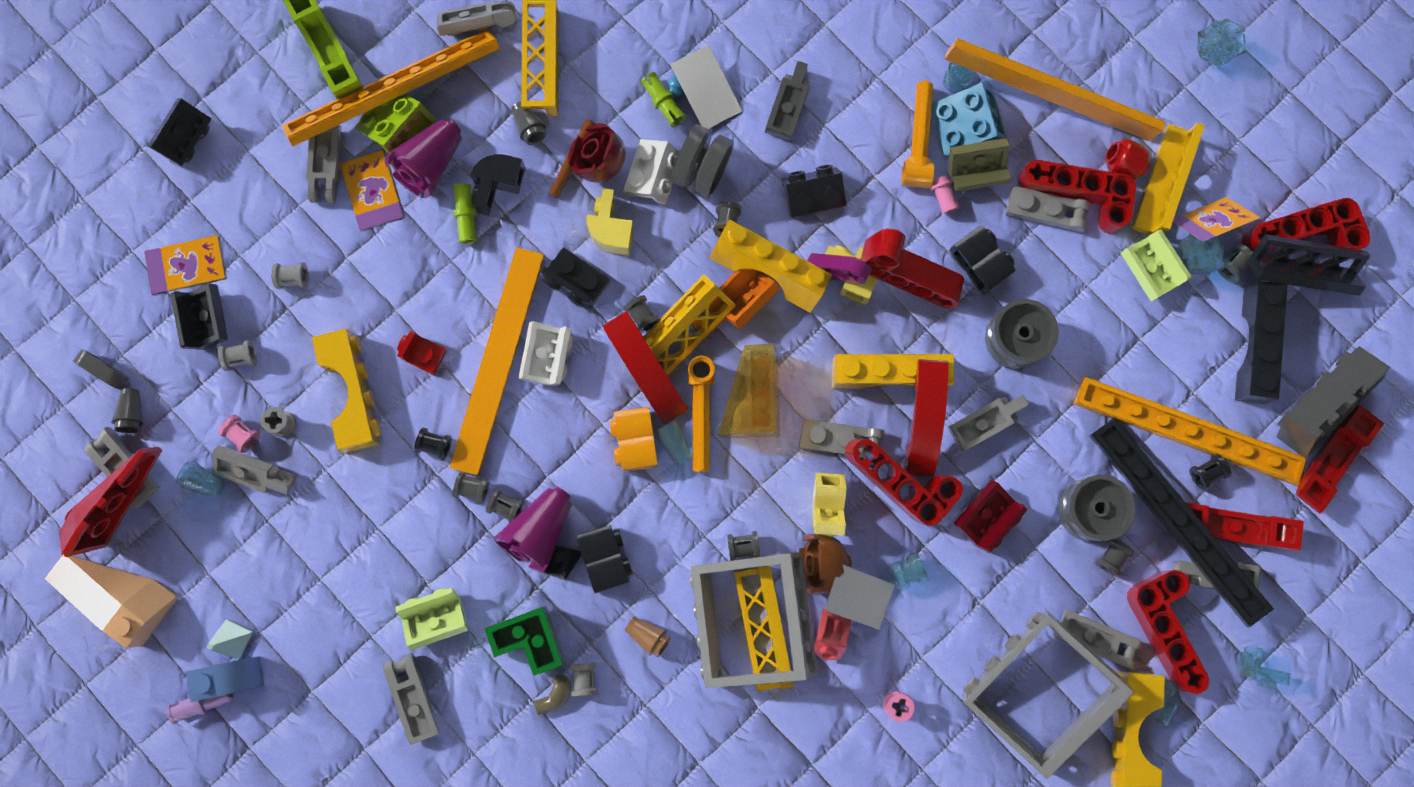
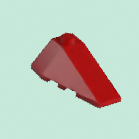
(99, 513)

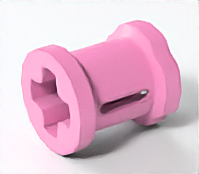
(239, 433)
(902, 715)

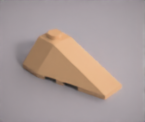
(113, 599)

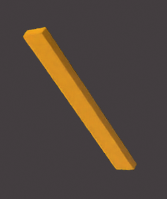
(390, 87)
(1054, 90)
(497, 362)
(1190, 431)

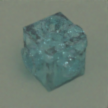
(1221, 41)
(1201, 256)

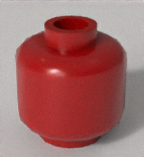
(1128, 158)

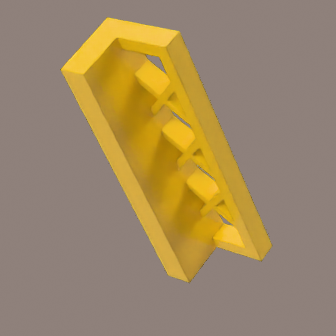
(551, 56)
(1167, 179)
(676, 322)
(774, 624)

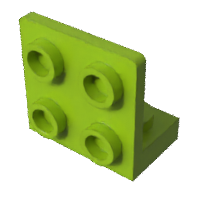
(395, 122)

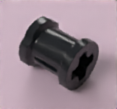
(433, 443)
(1210, 472)

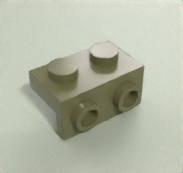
(979, 165)

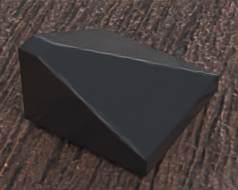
(562, 562)

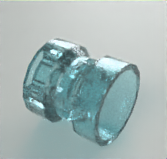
(963, 75)
(909, 571)

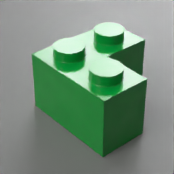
(532, 632)

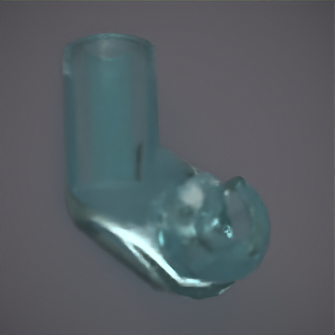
(1172, 704)

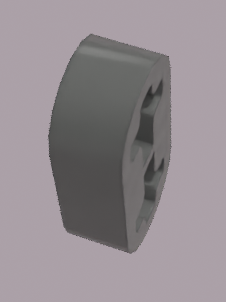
(101, 369)

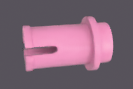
(945, 194)

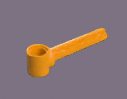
(919, 169)
(701, 414)

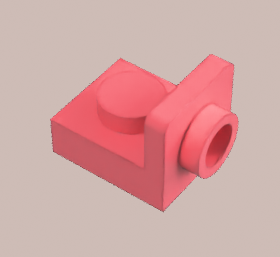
(832, 636)

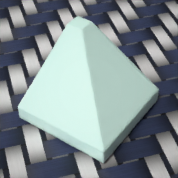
(231, 639)

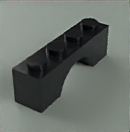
(1261, 371)

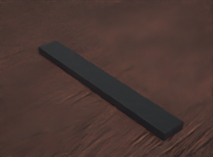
(1181, 523)

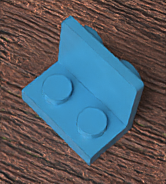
(968, 118)

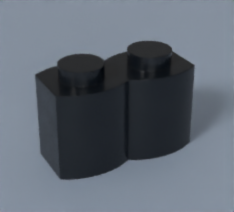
(983, 259)
(603, 558)

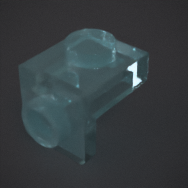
(1251, 667)

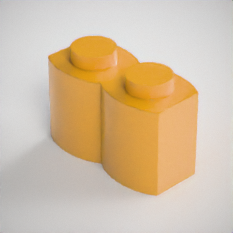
(635, 439)

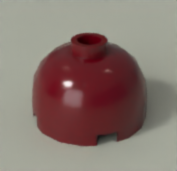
(597, 154)

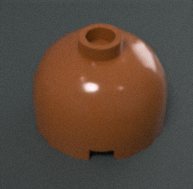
(823, 562)

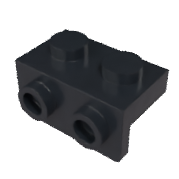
(814, 190)
(199, 317)

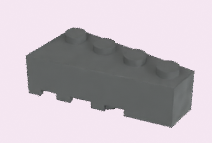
(1331, 401)

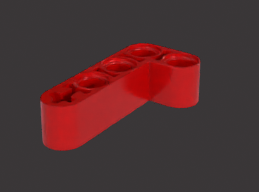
(1076, 189)
(1326, 220)
(910, 271)
(897, 477)
(1172, 632)

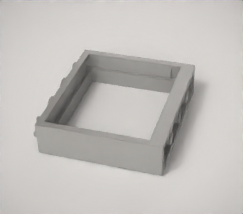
(797, 616)
(1079, 730)

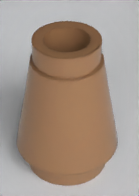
(648, 636)

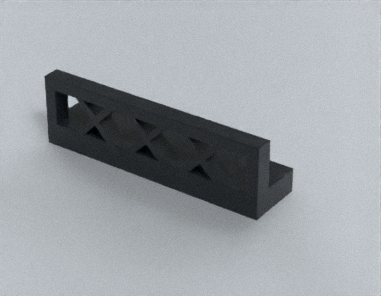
(1304, 270)

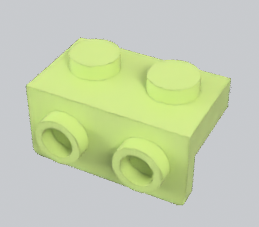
(1156, 265)
(432, 618)

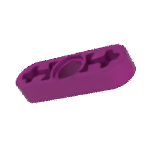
(842, 267)

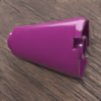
(425, 157)
(537, 529)

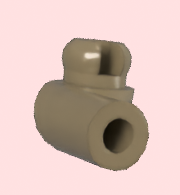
(557, 697)

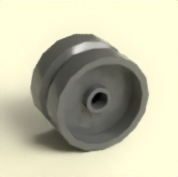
(702, 161)
(1038, 331)
(1105, 493)

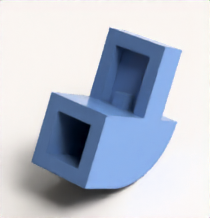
(224, 678)

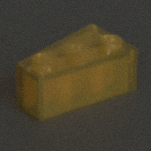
(754, 396)

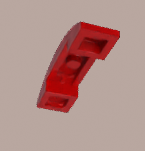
(645, 367)
(928, 417)
(1336, 456)
(1251, 528)

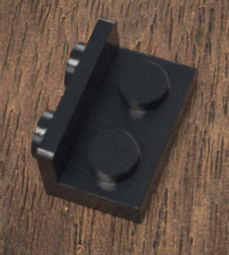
(180, 132)
(576, 278)

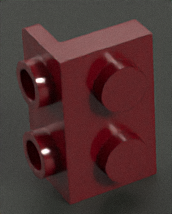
(990, 517)

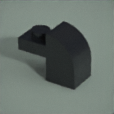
(494, 174)

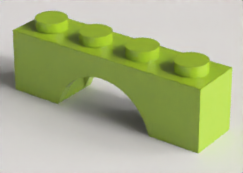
(325, 46)

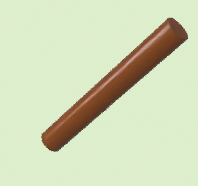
(566, 169)

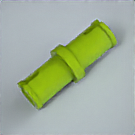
(663, 99)
(464, 213)

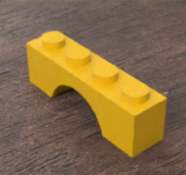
(744, 249)
(870, 370)
(355, 425)
(1130, 764)

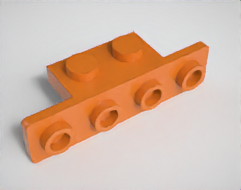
(748, 291)

